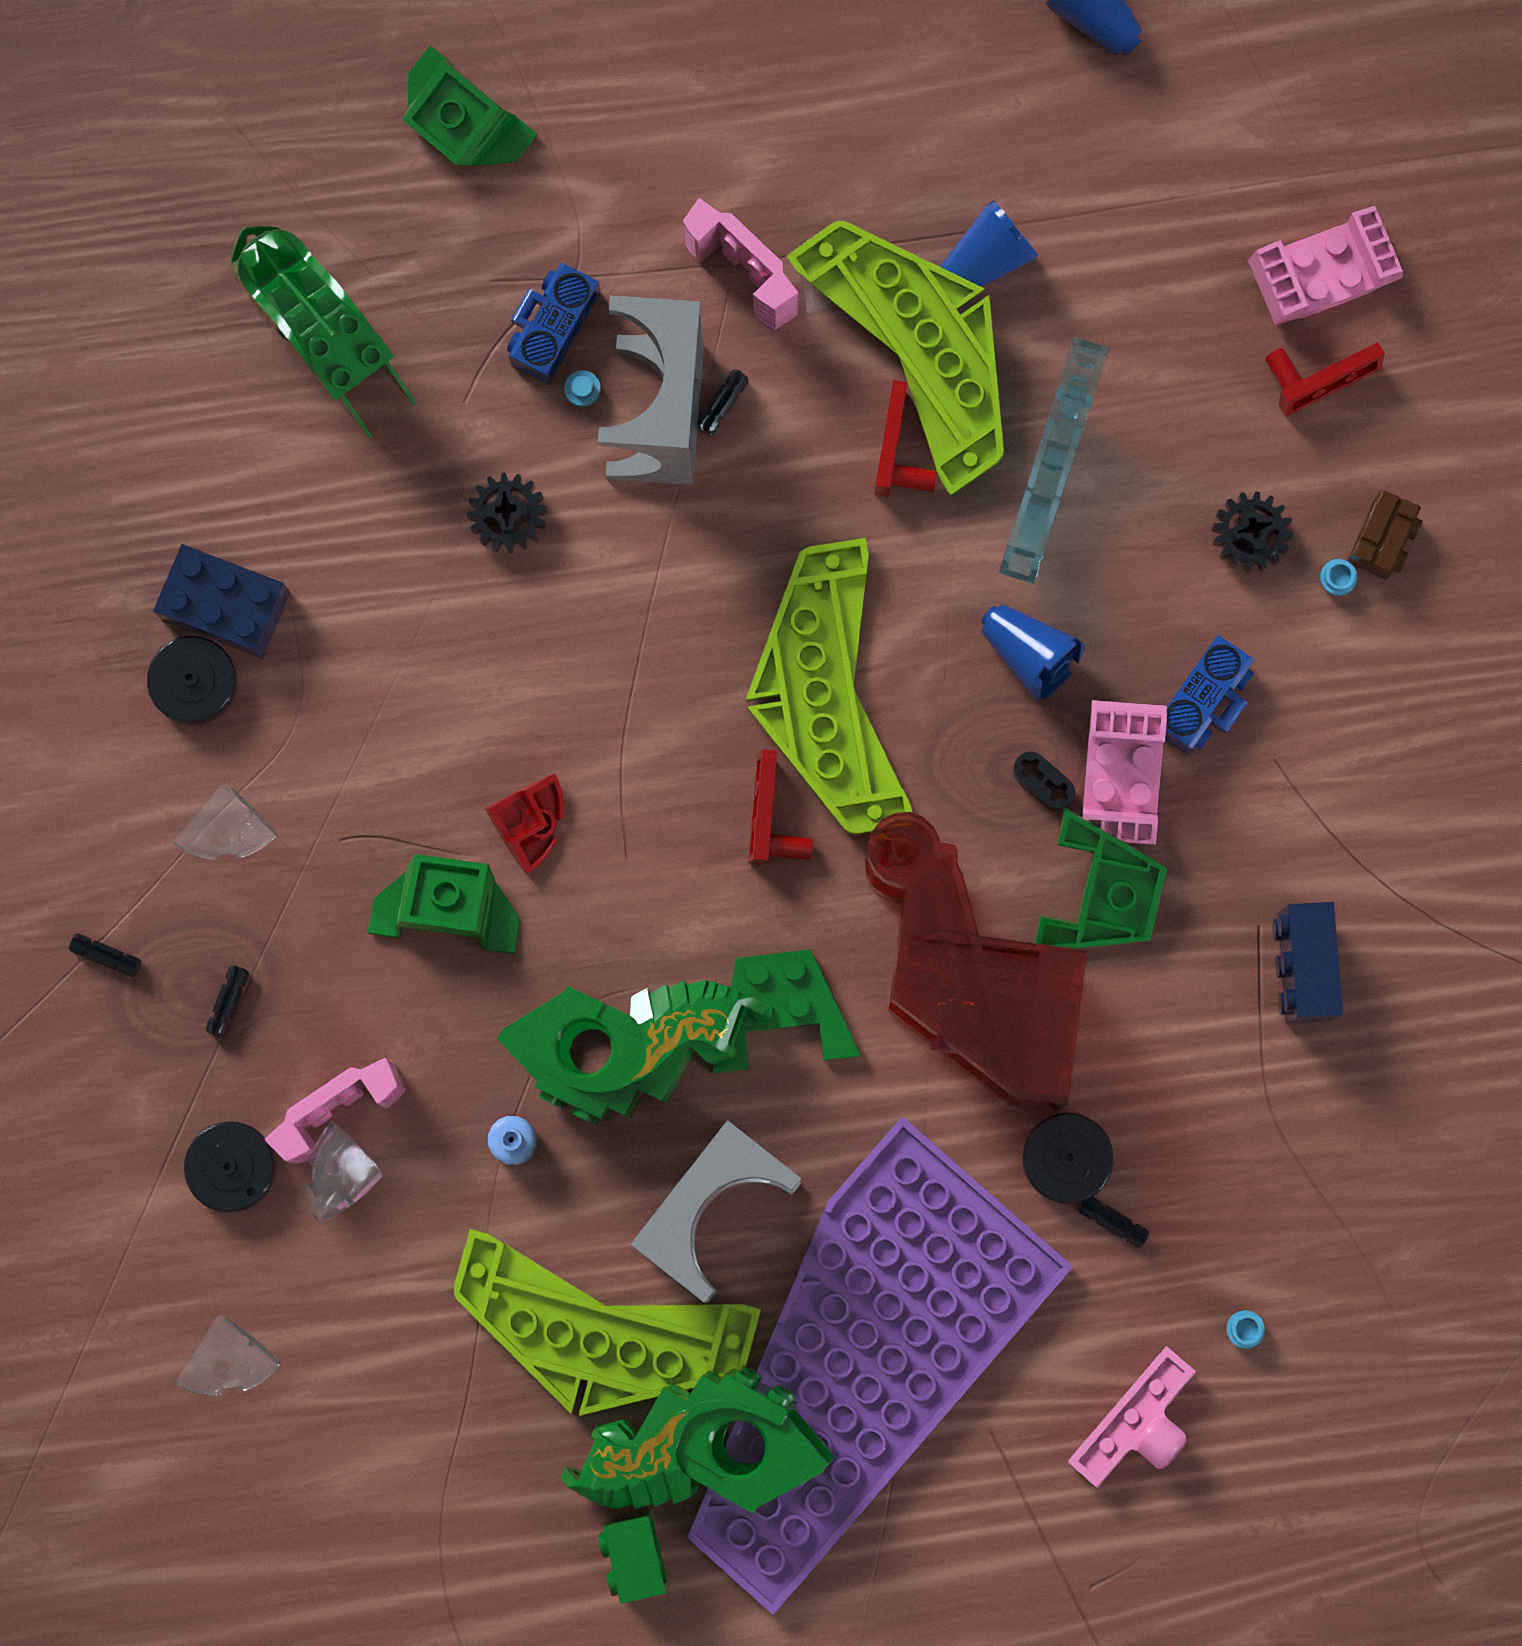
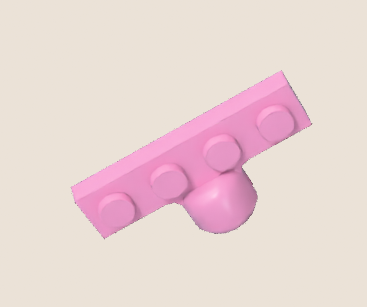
(1138, 1422)

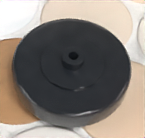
(192, 680)
(1067, 1158)
(230, 1167)

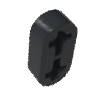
(1050, 774)

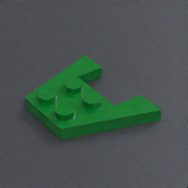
(1118, 892)
(795, 998)

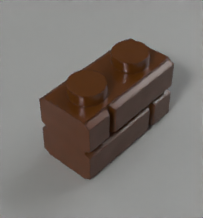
(1385, 534)

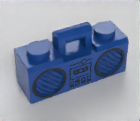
(563, 311)
(1212, 678)

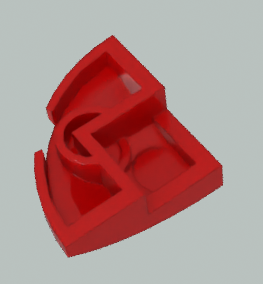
(529, 820)

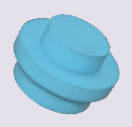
(582, 388)
(1338, 577)
(1245, 1329)

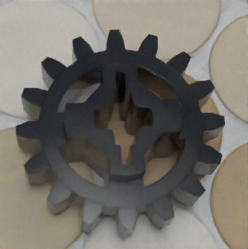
(493, 513)
(1247, 517)

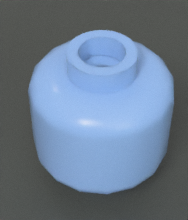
(524, 1141)

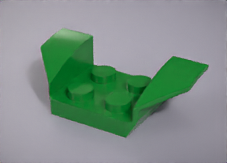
(460, 116)
(448, 899)

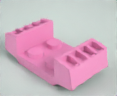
(708, 229)
(1326, 267)
(1124, 769)
(291, 1137)

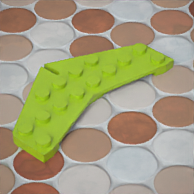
(916, 315)
(812, 670)
(573, 1337)

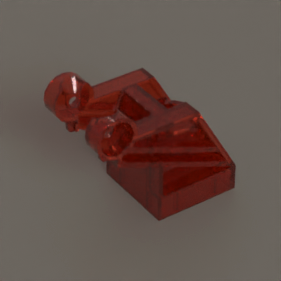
(980, 1001)

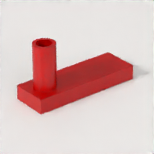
(1300, 392)
(894, 474)
(761, 840)

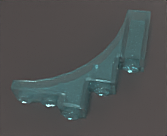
(1053, 460)

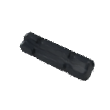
(722, 402)
(105, 955)
(227, 1001)
(1114, 1221)

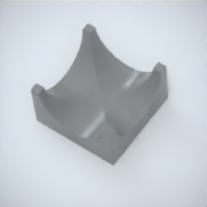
(668, 428)
(724, 1163)

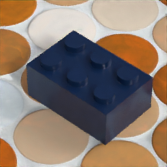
(221, 601)
(1308, 963)

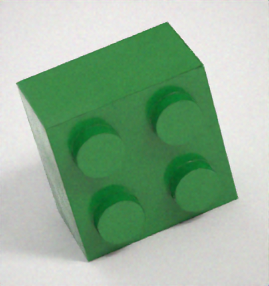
(634, 1558)

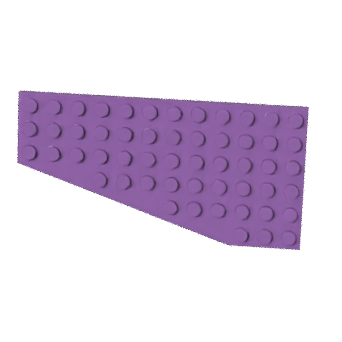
(880, 1336)

